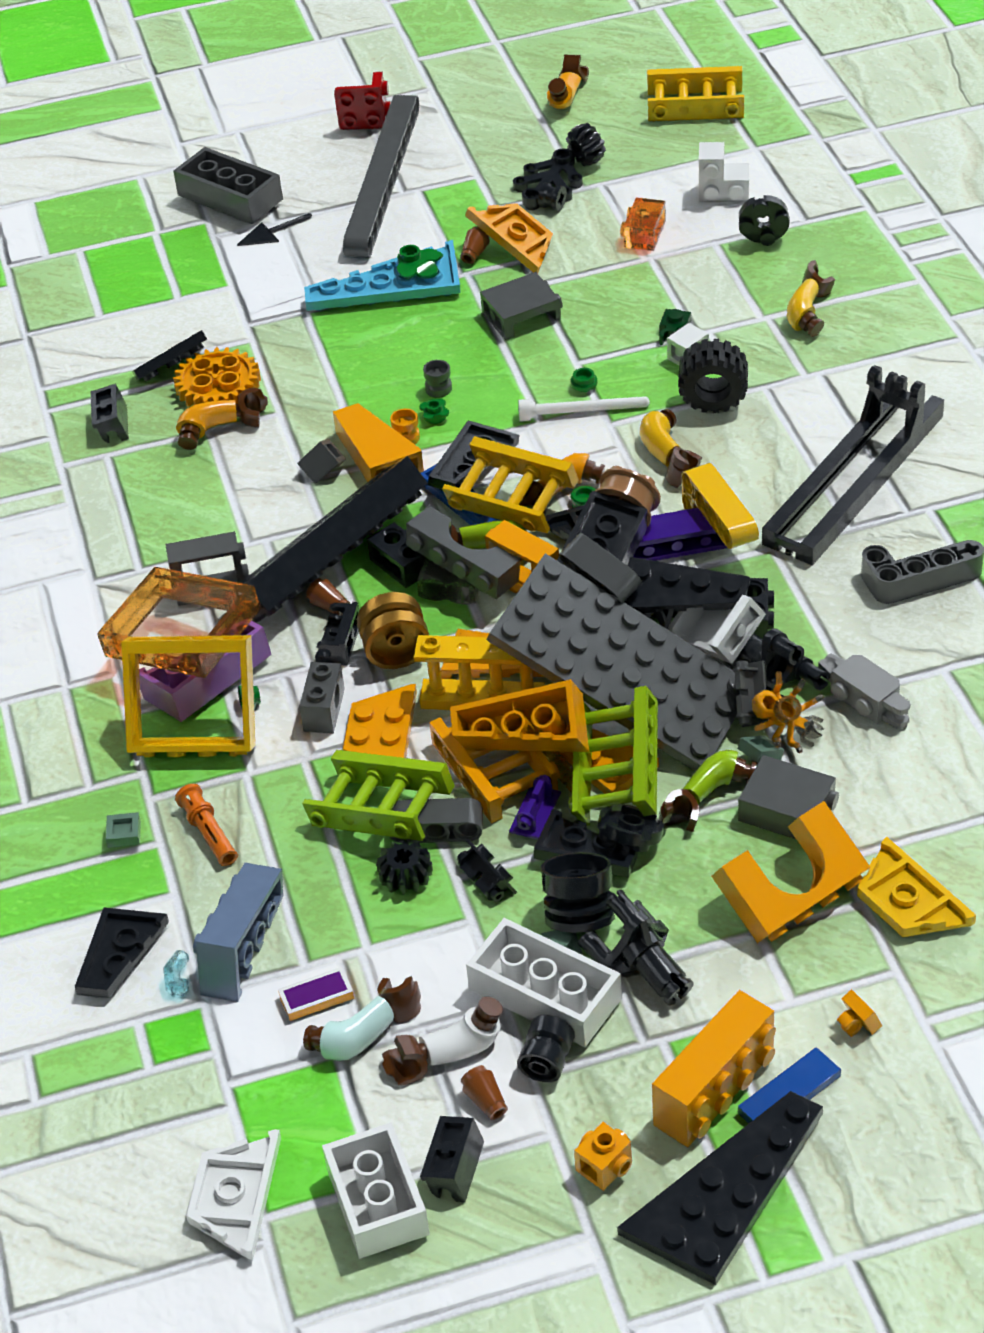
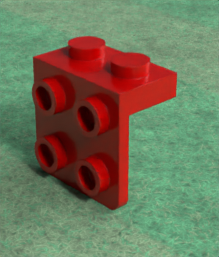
(362, 105)

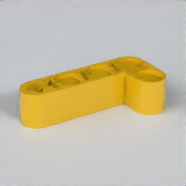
(710, 493)

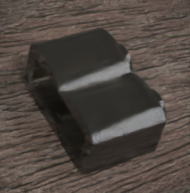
(440, 584)

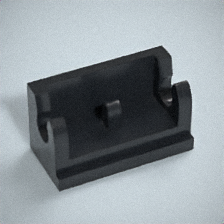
(109, 412)
(339, 635)
(453, 1157)

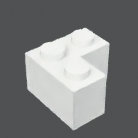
(718, 179)

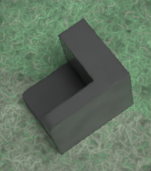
(321, 460)

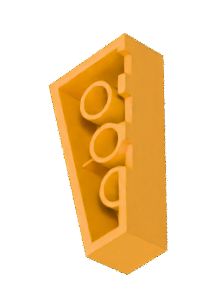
(524, 720)

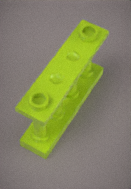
(642, 764)
(374, 771)

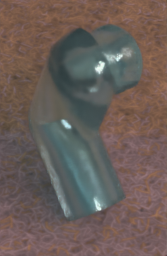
(173, 983)

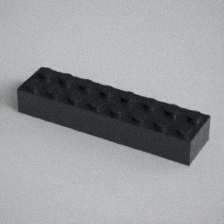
(334, 535)

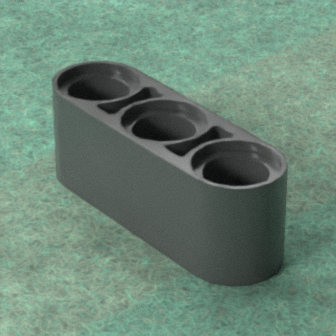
(600, 567)
(447, 819)

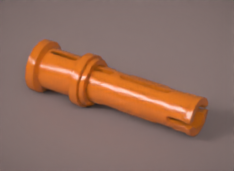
(201, 815)

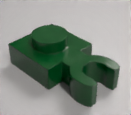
(671, 322)

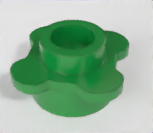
(434, 411)

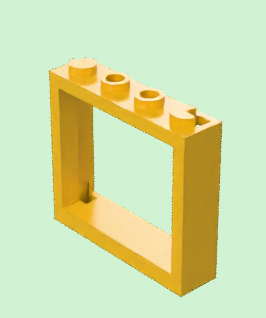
(180, 745)

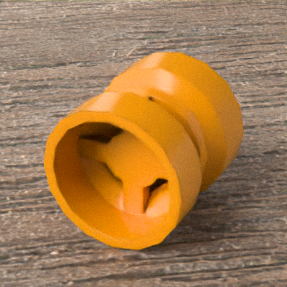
(406, 422)

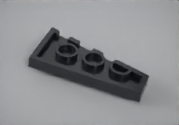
(459, 458)
(684, 587)

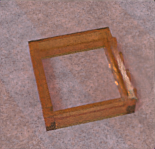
(235, 598)

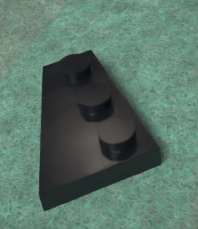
(170, 357)

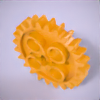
(216, 376)

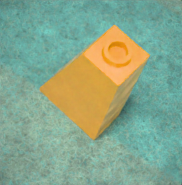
(372, 441)

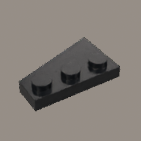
(565, 837)
(116, 948)

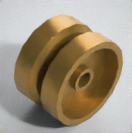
(391, 629)

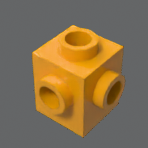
(603, 1155)

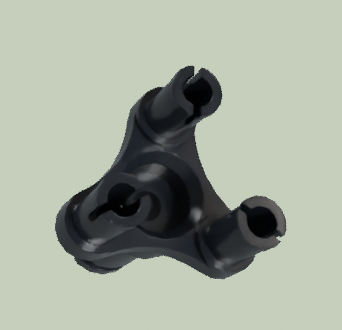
(782, 656)
(639, 949)

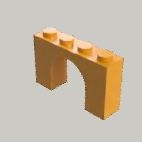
(768, 909)

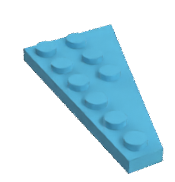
(385, 284)

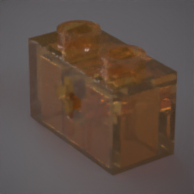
(644, 224)

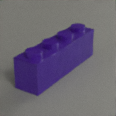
(678, 535)

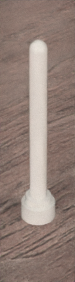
(529, 409)

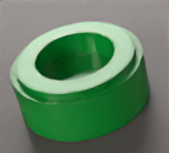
(580, 495)

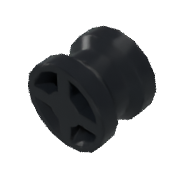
(552, 196)

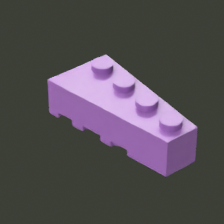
(184, 694)

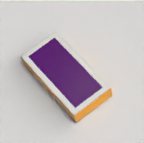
(315, 993)

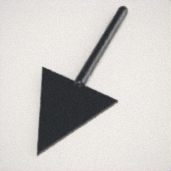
(262, 234)

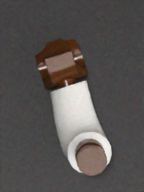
(459, 1041)

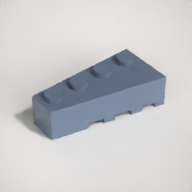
(237, 930)

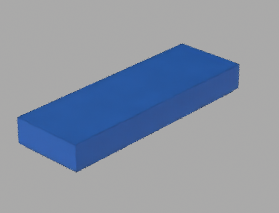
(804, 1077)

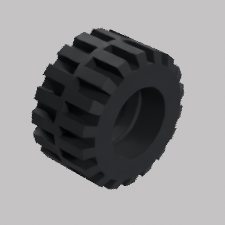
(717, 359)

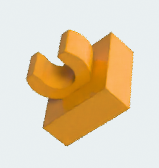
(857, 1015)

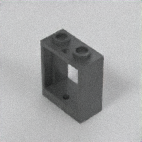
(209, 548)

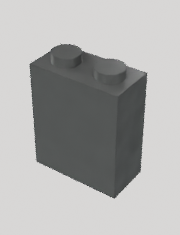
(782, 793)

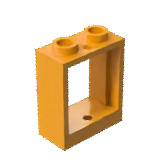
(521, 544)

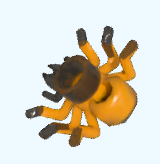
(787, 711)

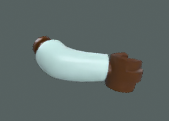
(351, 1036)

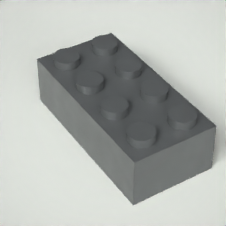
(228, 185)

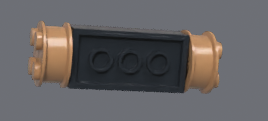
(618, 512)

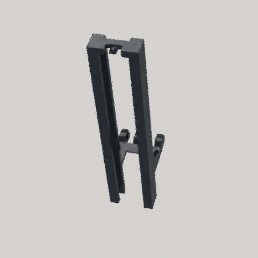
(879, 406)

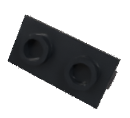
(494, 879)

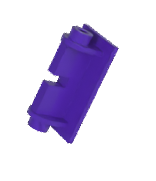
(535, 808)

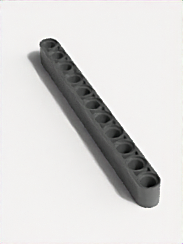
(381, 177)

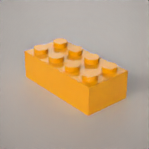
(713, 1069)

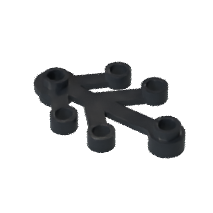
(561, 160)

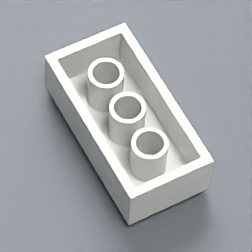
(544, 978)

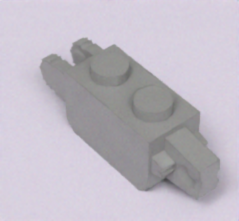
(867, 689)

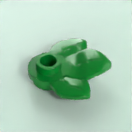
(417, 262)

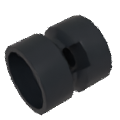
(545, 1048)

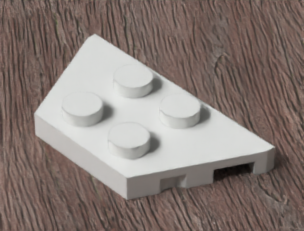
(234, 1191)

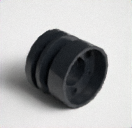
(577, 892)

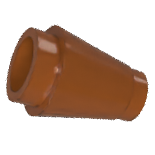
(474, 244)
(323, 593)
(483, 1090)

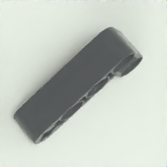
(920, 573)

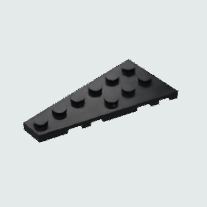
(716, 1203)

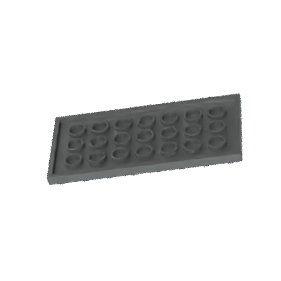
(608, 649)

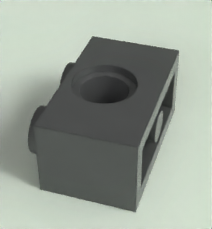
(322, 697)

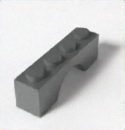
(487, 569)

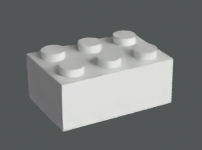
(376, 1190)

